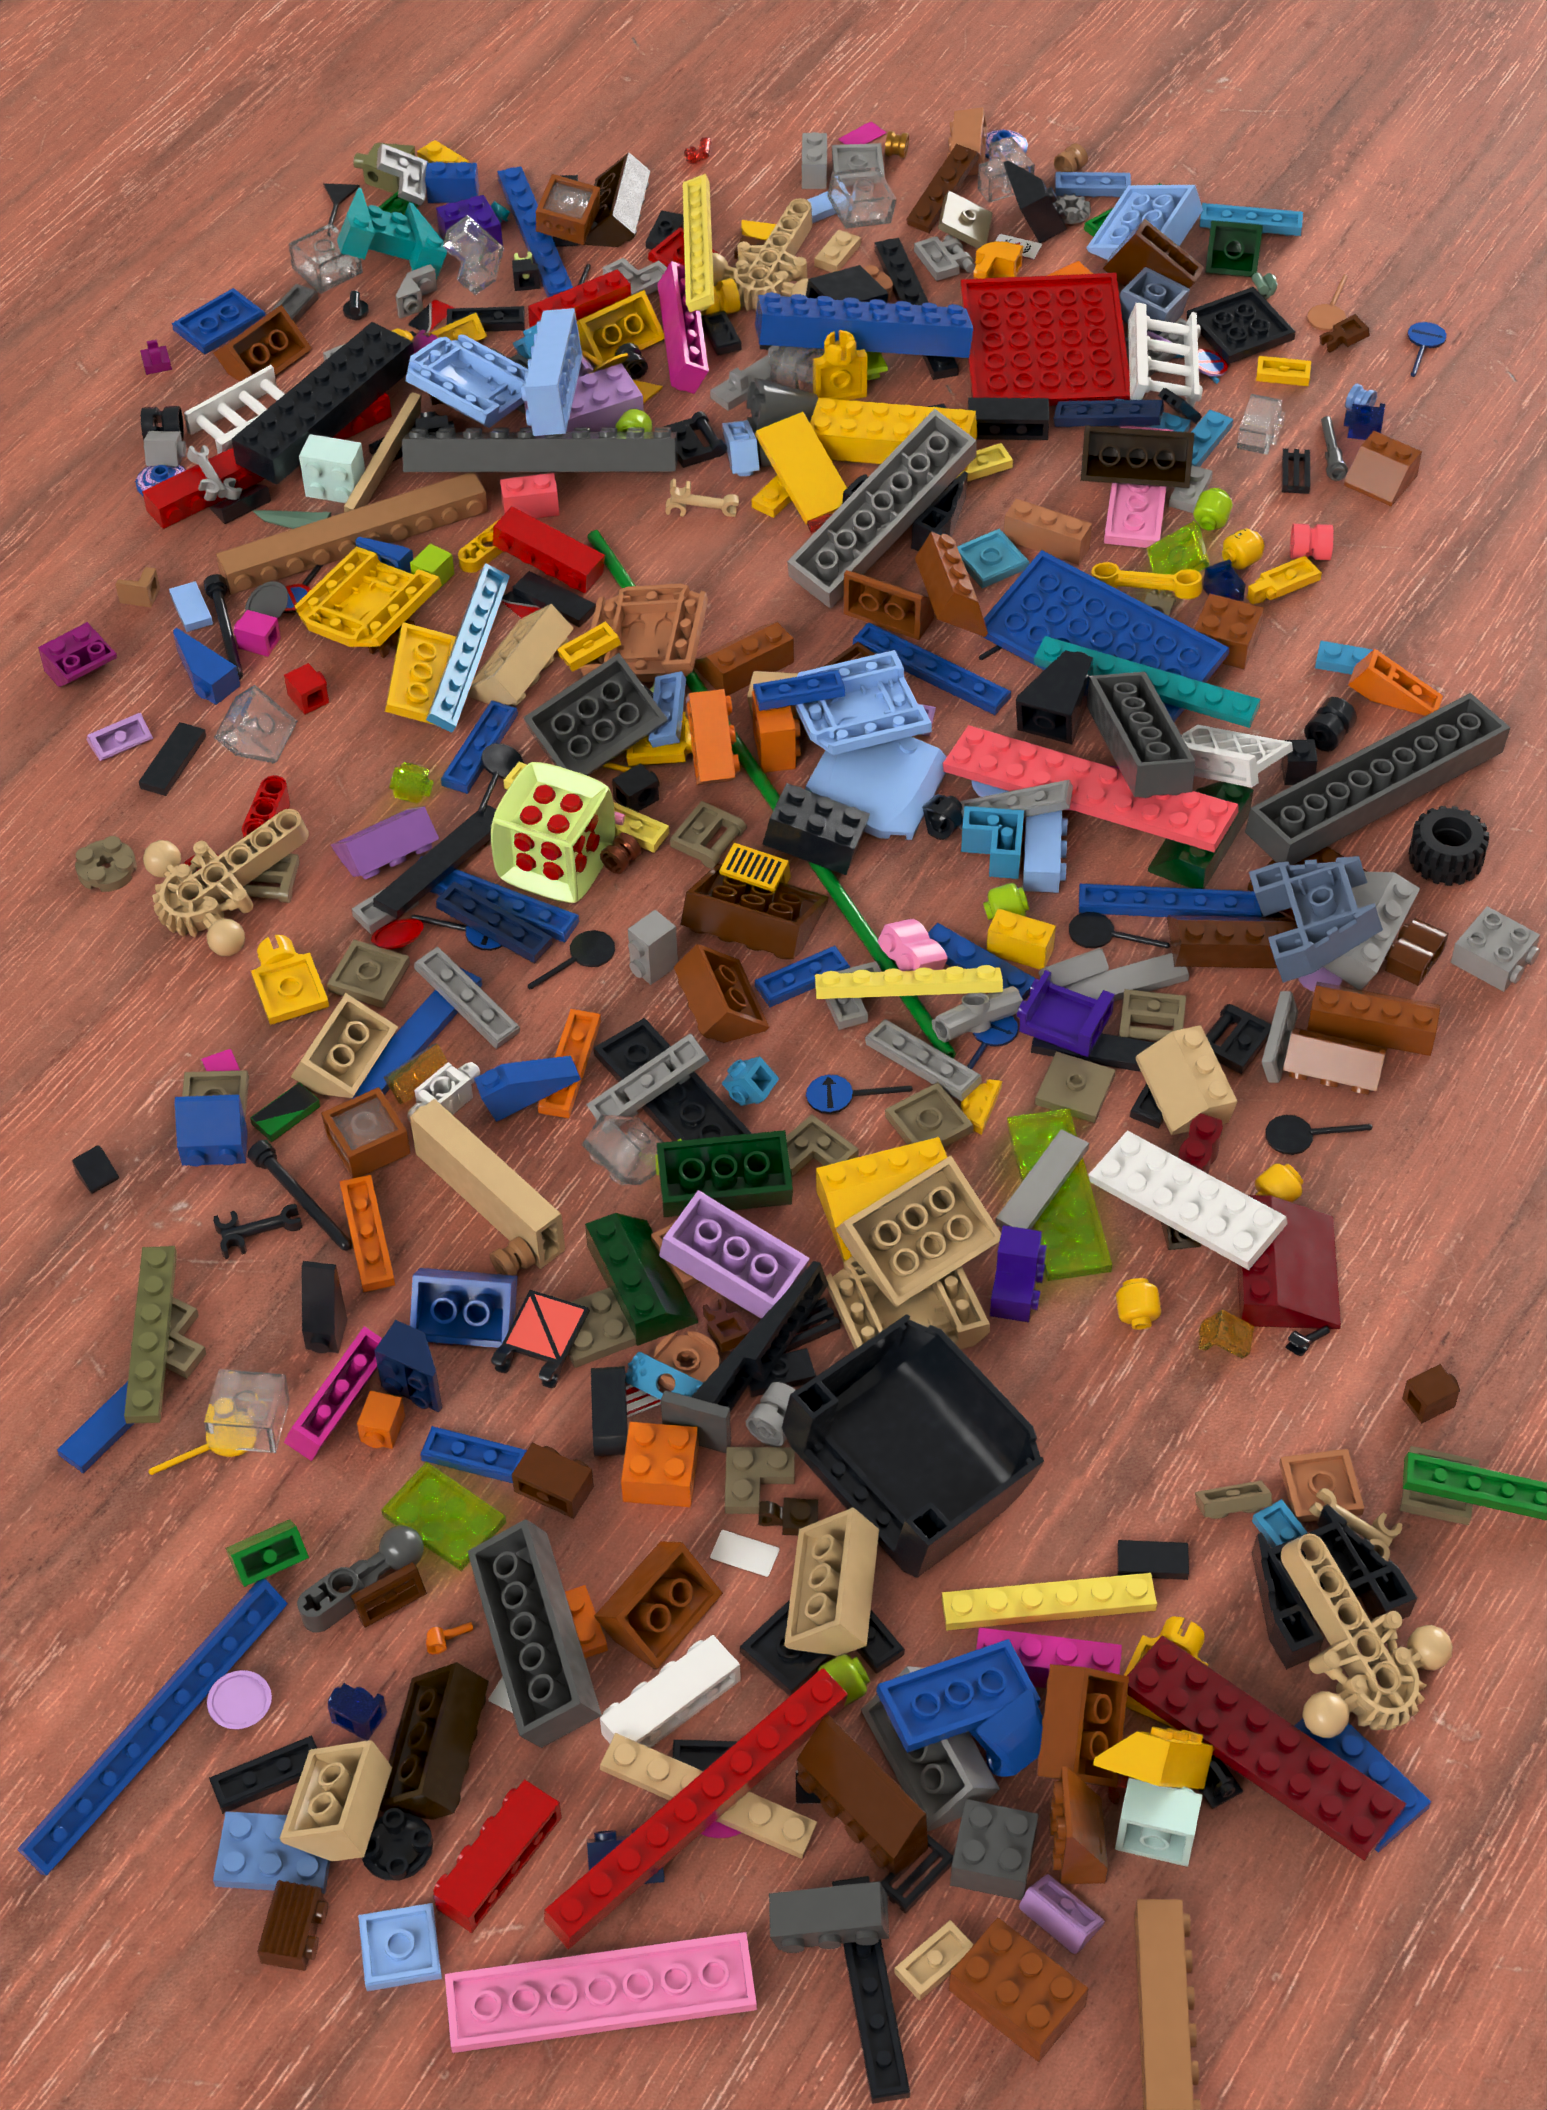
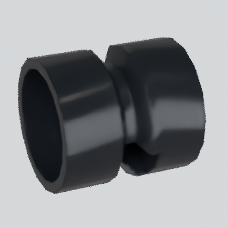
(170, 417)
(1330, 723)

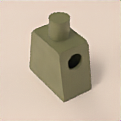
(376, 177)

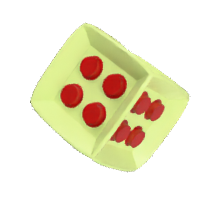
(552, 831)

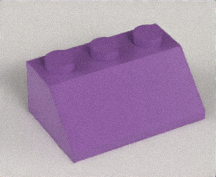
(386, 842)

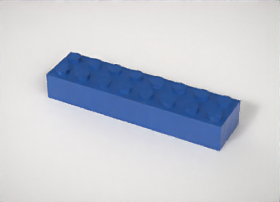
(874, 324)

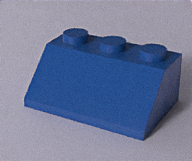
(463, 1306)

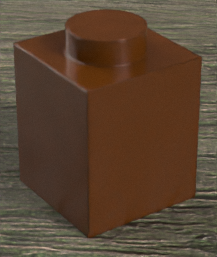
(1431, 1393)

